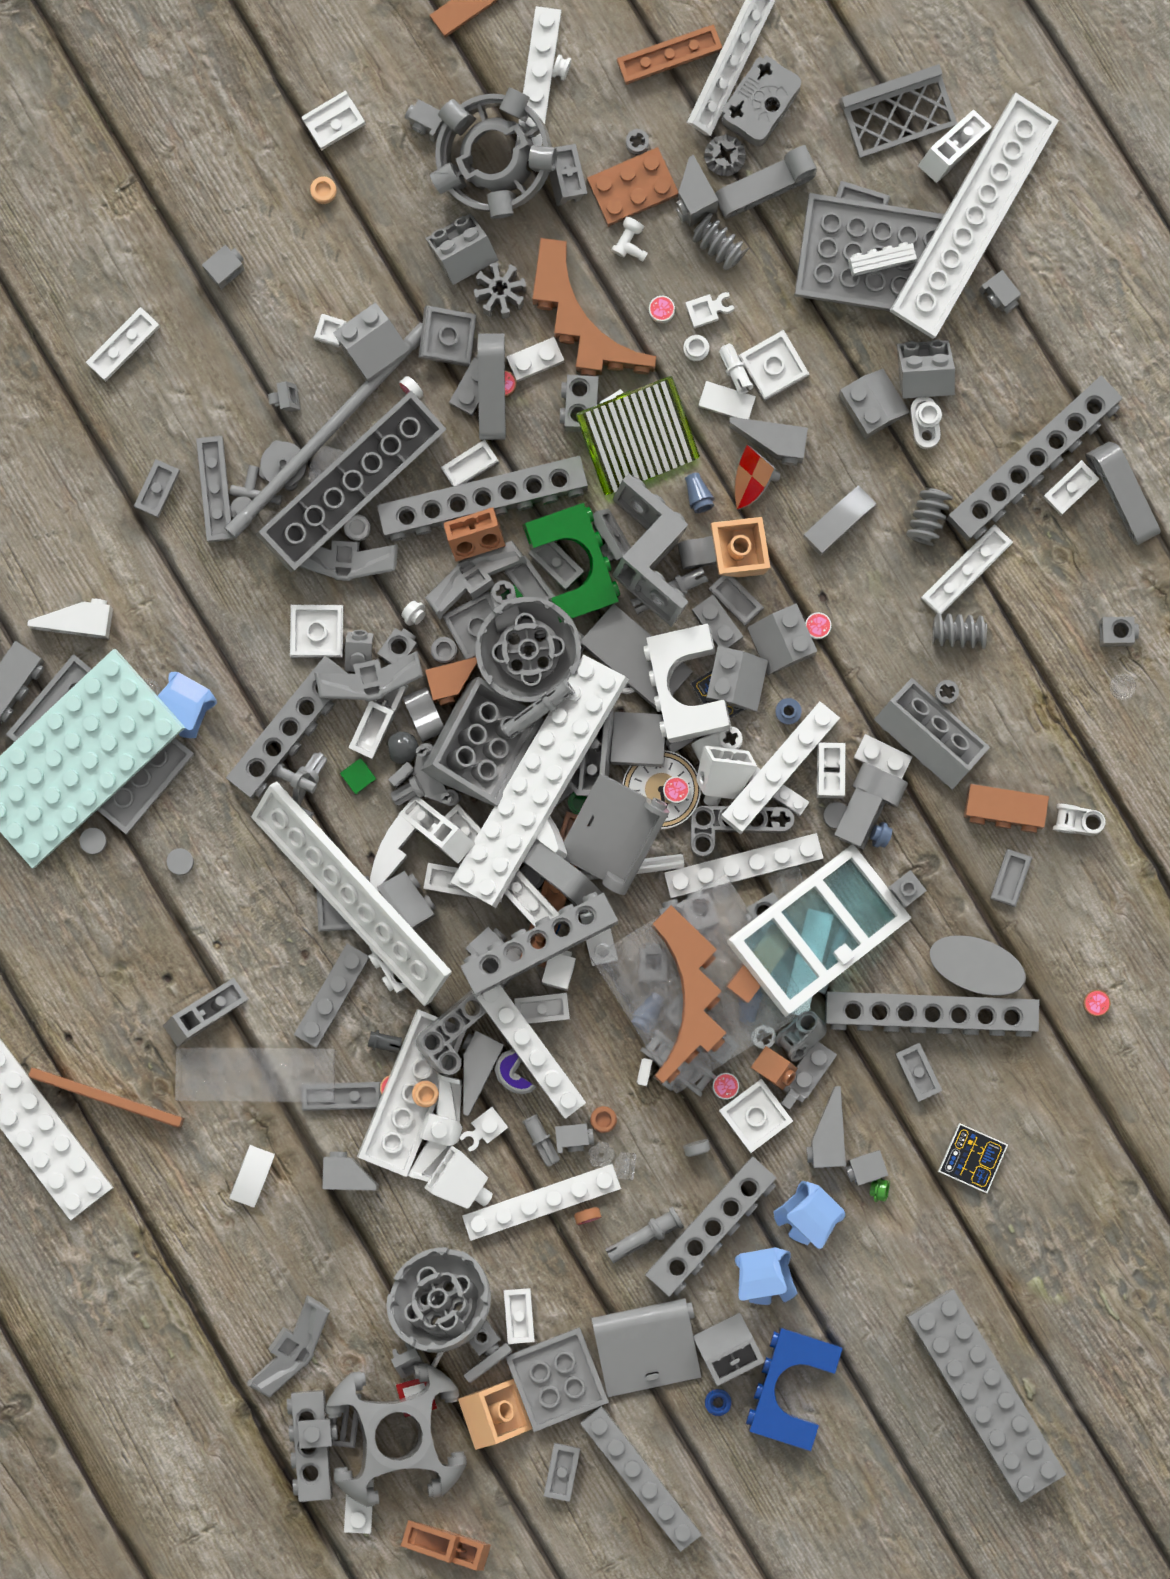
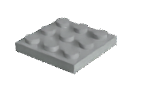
(557, 1379)

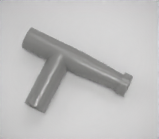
(248, 489)

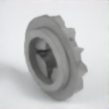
(721, 166)

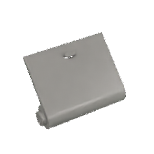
(619, 833)
(645, 1342)

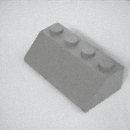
(931, 733)

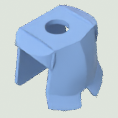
(187, 702)
(810, 1214)
(765, 1275)

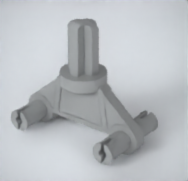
(304, 779)
(424, 785)

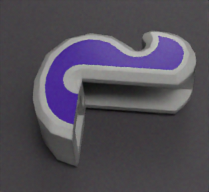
(505, 1071)

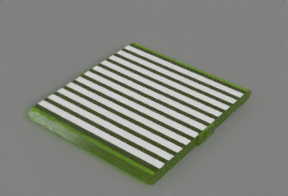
(638, 434)

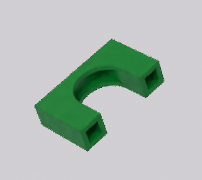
(576, 526)

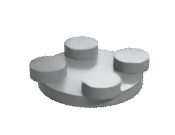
(276, 458)

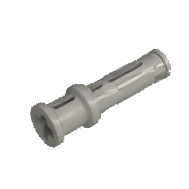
(655, 1230)

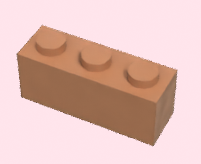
(1006, 808)

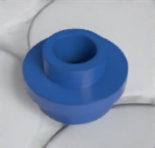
(718, 1411)

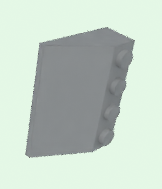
(474, 749)

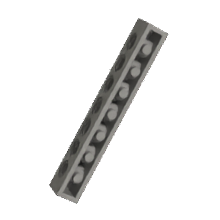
(1098, 392)
(518, 480)
(1026, 1010)

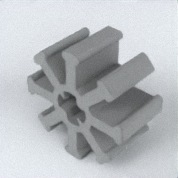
(491, 287)

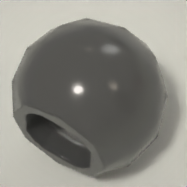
(402, 747)

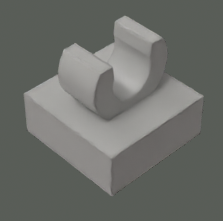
(286, 397)
(406, 1361)

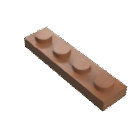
(669, 54)

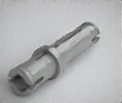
(681, 583)
(547, 702)

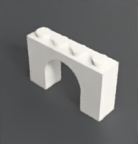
(666, 654)

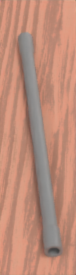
(245, 517)

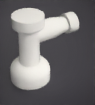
(624, 246)

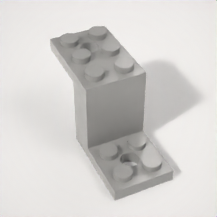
(638, 563)

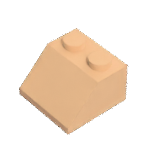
(740, 547)
(495, 1414)

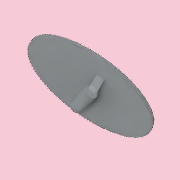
(977, 965)

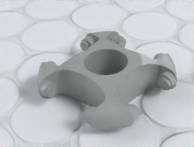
(372, 1412)

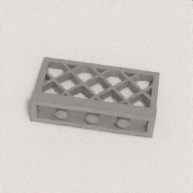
(891, 89)

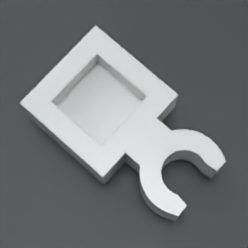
(704, 310)
(486, 1126)

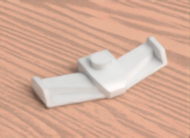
(439, 1129)

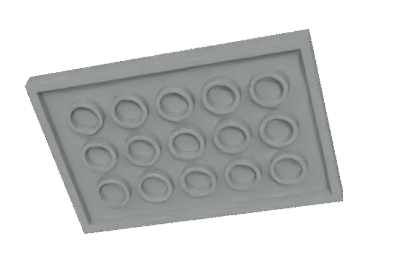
(845, 227)
(145, 787)

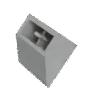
(462, 248)
(926, 369)
(728, 1349)

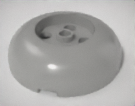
(560, 647)
(427, 1276)

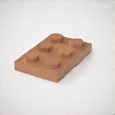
(632, 186)

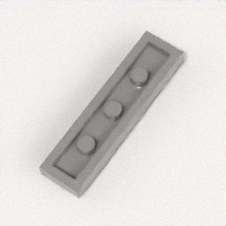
(214, 488)
(332, 995)

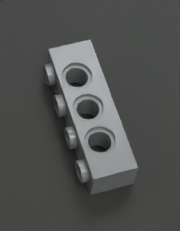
(321, 1487)

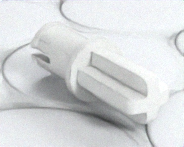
(735, 369)

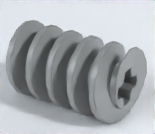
(718, 242)
(928, 515)
(959, 630)

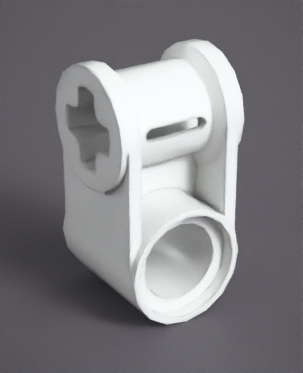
(717, 741)
(1077, 820)

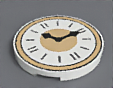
(651, 780)

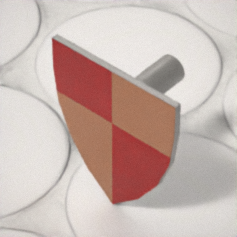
(752, 477)

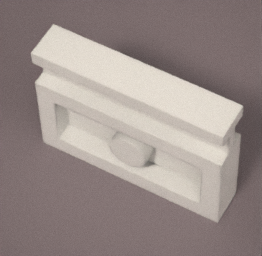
(333, 120)

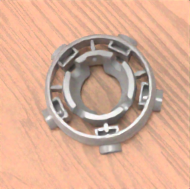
(458, 119)

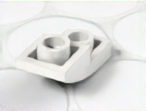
(251, 1176)

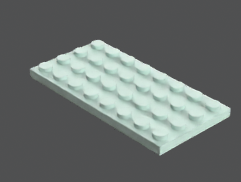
(80, 756)

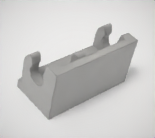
(567, 177)
(860, 818)

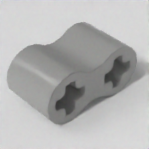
(697, 553)
(423, 714)
(880, 784)

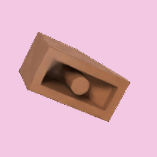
(450, 680)

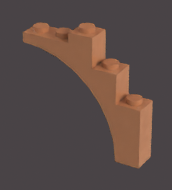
(572, 324)
(697, 1028)

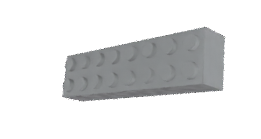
(350, 481)
(985, 1395)

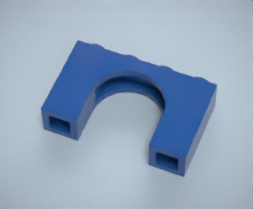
(768, 1417)

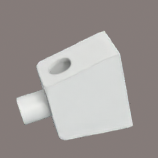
(723, 773)
(459, 1180)

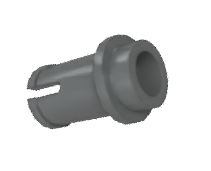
(384, 1042)

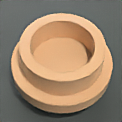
(425, 1093)

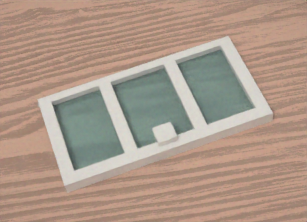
(818, 930)

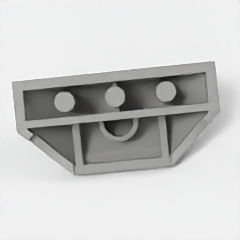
(595, 760)

